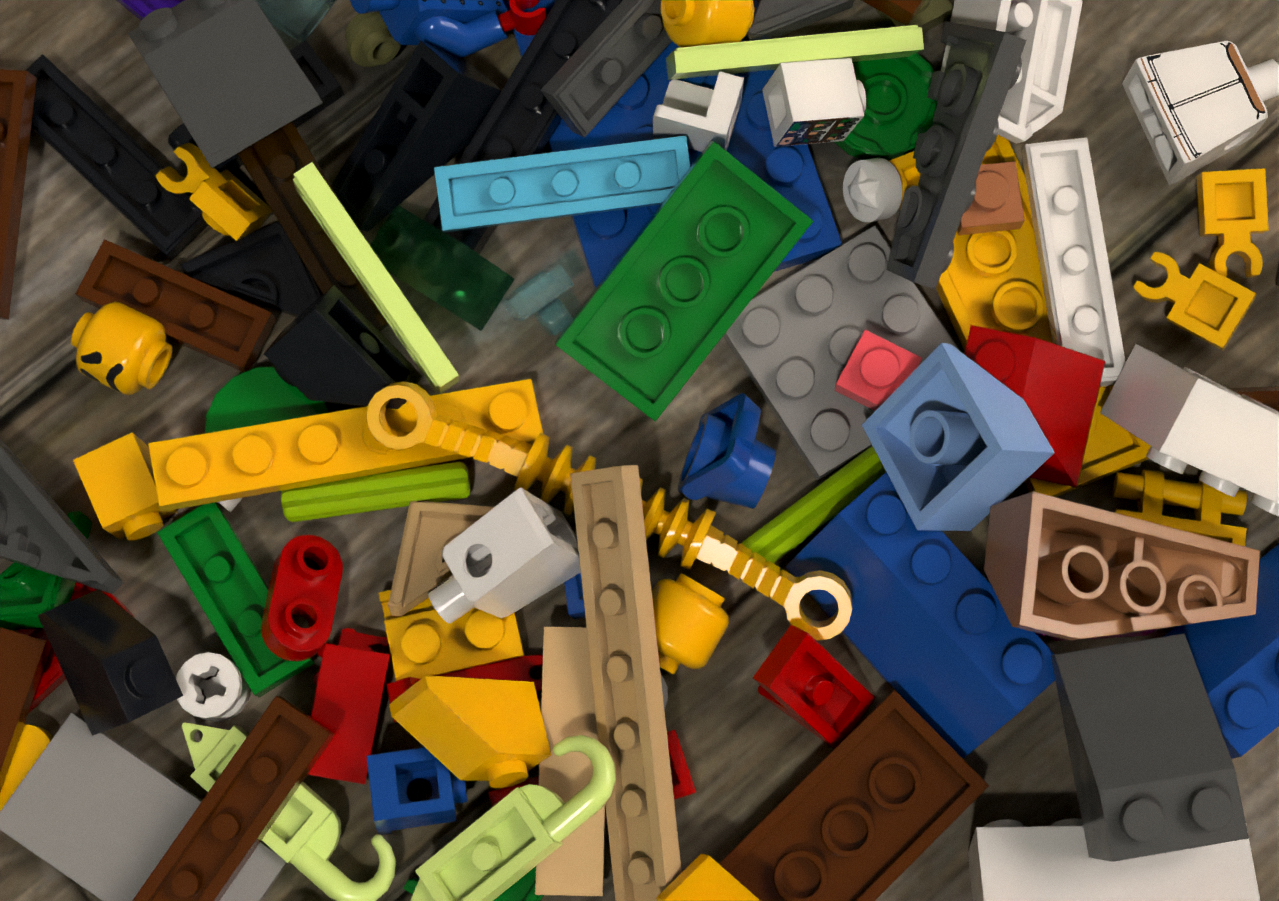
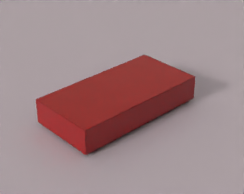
(349, 706)

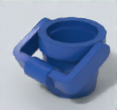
(726, 457)

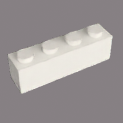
(1055, 865)

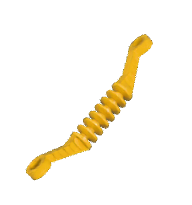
(532, 463)

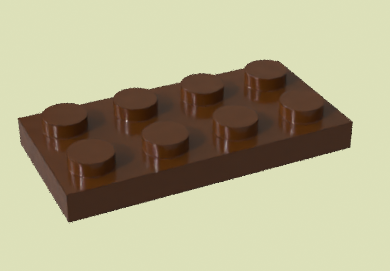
(859, 813)

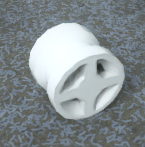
(224, 693)

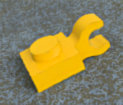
(222, 197)

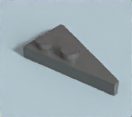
(41, 534)

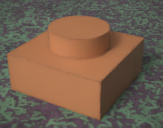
(996, 201)

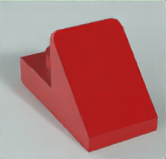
(812, 687)

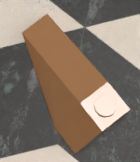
(1106, 574)

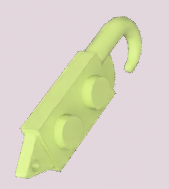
(303, 831)
(515, 834)

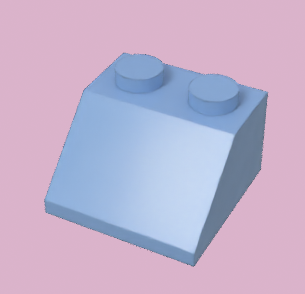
(955, 441)

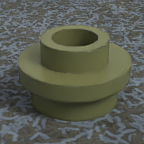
(370, 40)

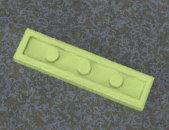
(769, 53)
(375, 279)

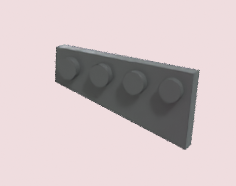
(950, 153)

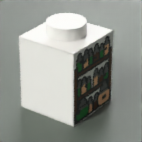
(813, 101)

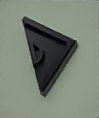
(259, 269)

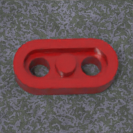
(305, 592)

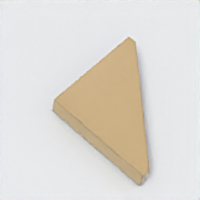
(420, 558)

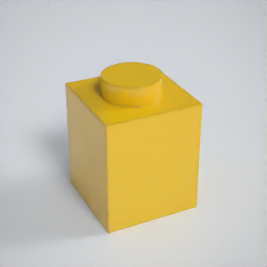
(122, 488)

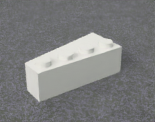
(1199, 425)

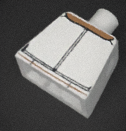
(1199, 103)

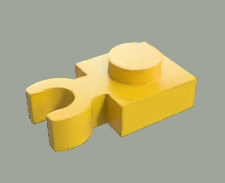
(1232, 208)
(1204, 304)

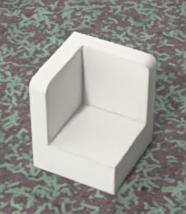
(700, 112)

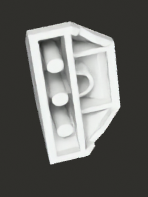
(1046, 57)

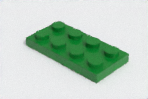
(683, 281)

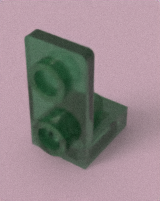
(440, 267)

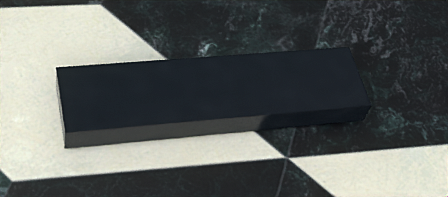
(111, 161)

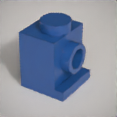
(392, 778)

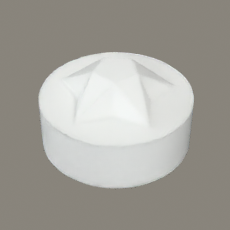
(872, 189)

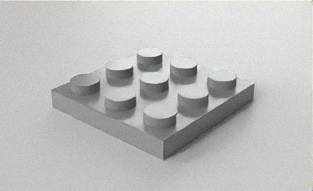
(805, 331)

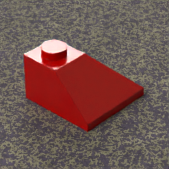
(1056, 386)

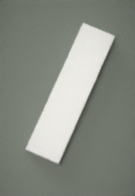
(1073, 252)

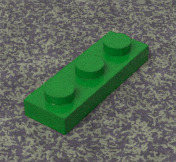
(228, 592)

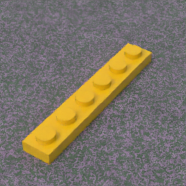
(325, 447)

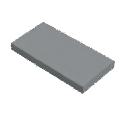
(111, 817)

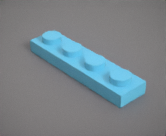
(560, 183)

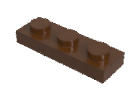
(186, 307)

